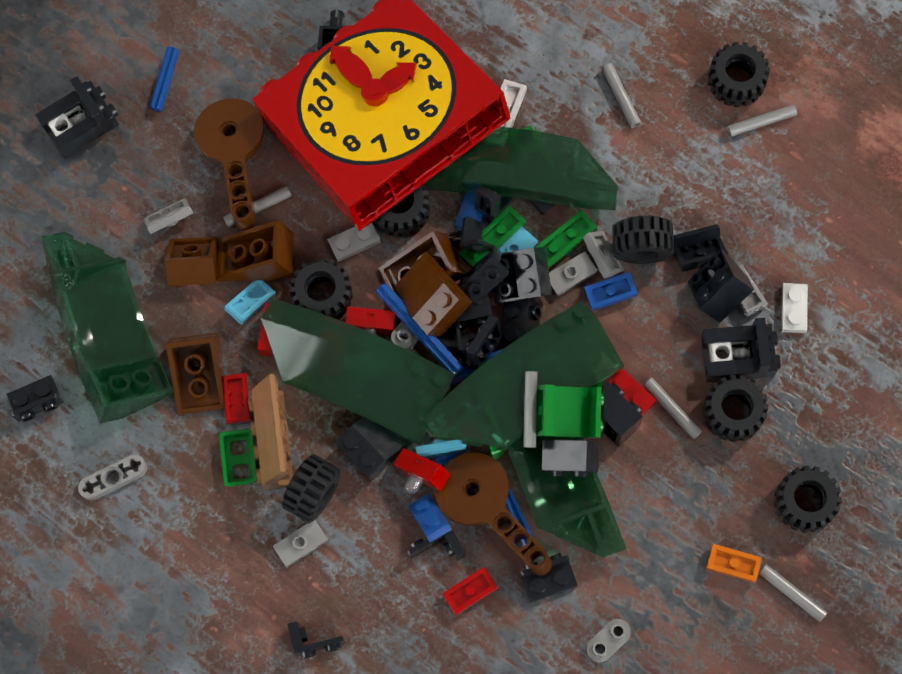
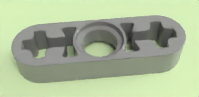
(99, 491)

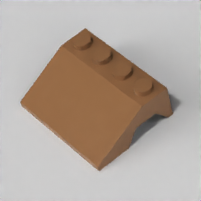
(271, 433)

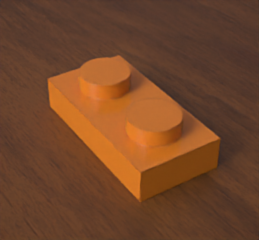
(734, 563)

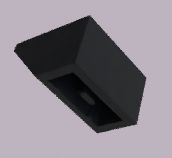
(526, 277)
(720, 286)
(619, 415)

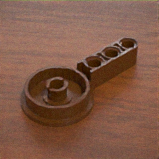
(232, 151)
(487, 505)

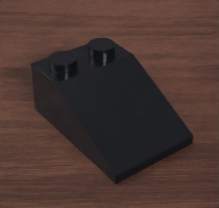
(370, 447)

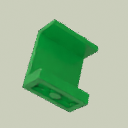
(569, 411)

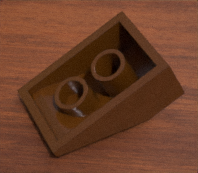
(434, 243)
(256, 254)
(431, 296)
(197, 372)

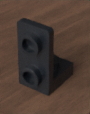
(491, 203)
(452, 546)
(299, 636)

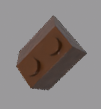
(192, 261)

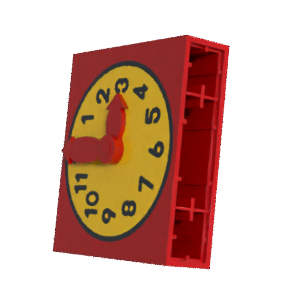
(381, 109)

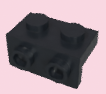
(697, 246)
(519, 318)

